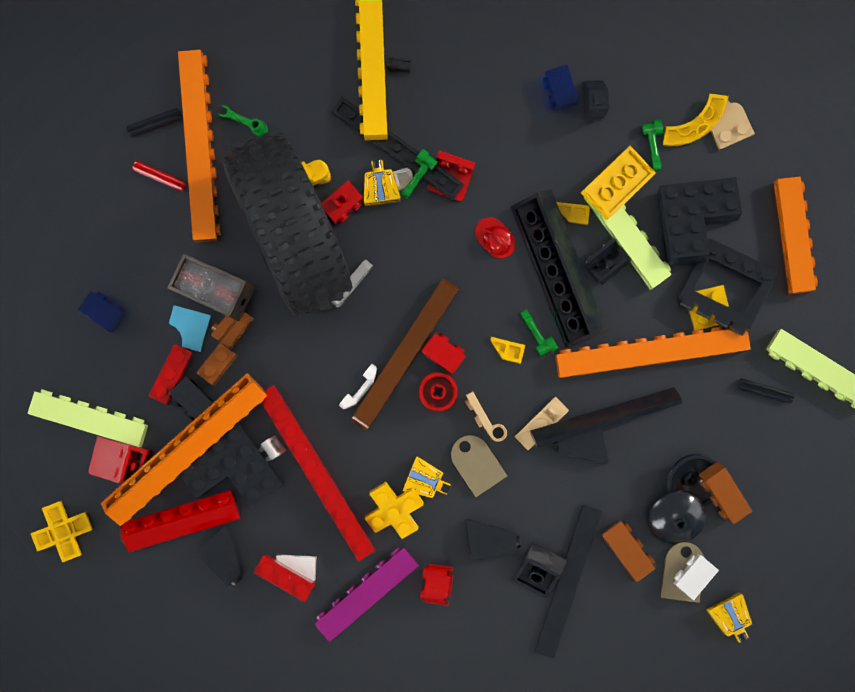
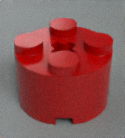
(440, 381)
(437, 584)

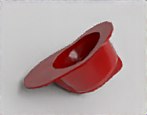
(495, 237)

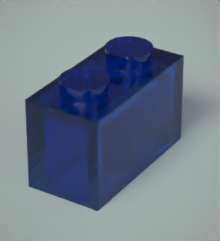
(560, 87)
(101, 311)

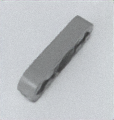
(356, 278)

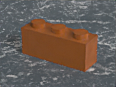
(724, 493)
(628, 550)

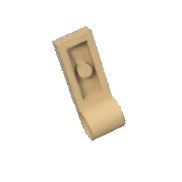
(548, 415)
(481, 418)

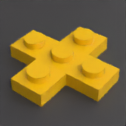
(394, 510)
(61, 531)

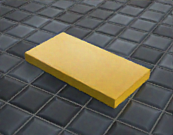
(618, 183)

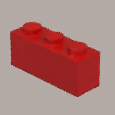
(171, 374)
(285, 577)

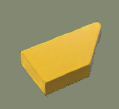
(575, 213)
(508, 350)

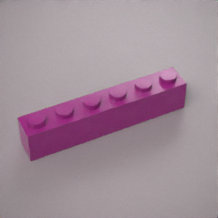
(366, 594)

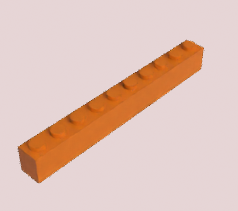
(198, 146)
(650, 352)
(183, 450)

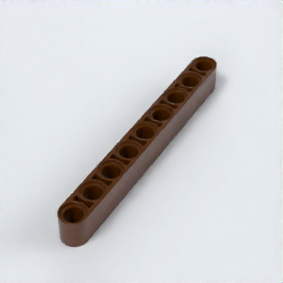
(404, 354)

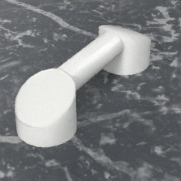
(370, 375)

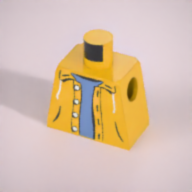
(380, 186)
(425, 479)
(732, 616)

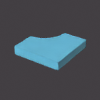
(191, 325)

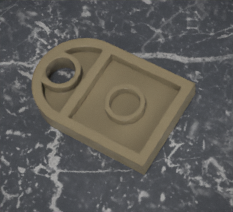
(478, 465)
(672, 565)

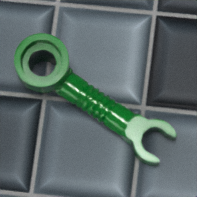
(652, 129)
(258, 131)
(426, 162)
(545, 345)

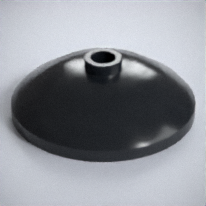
(683, 468)
(675, 508)

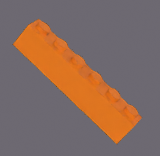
(795, 235)

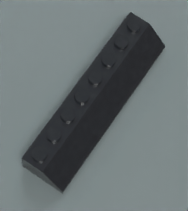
(558, 268)

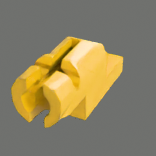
(317, 172)

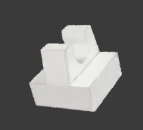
(272, 447)

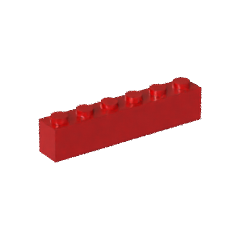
(179, 521)

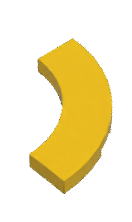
(700, 125)

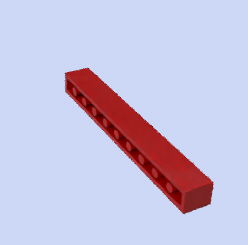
(317, 474)

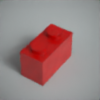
(443, 353)

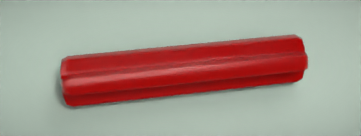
(159, 175)

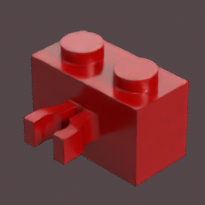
(342, 203)

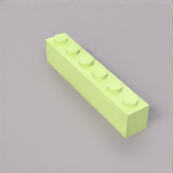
(635, 245)
(813, 365)
(91, 420)

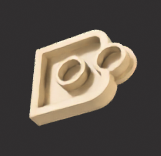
(732, 126)

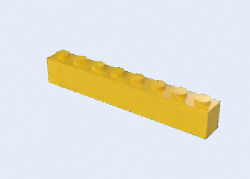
(371, 70)

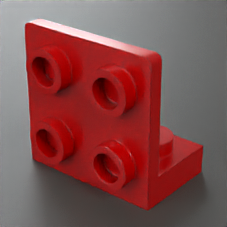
(458, 168)

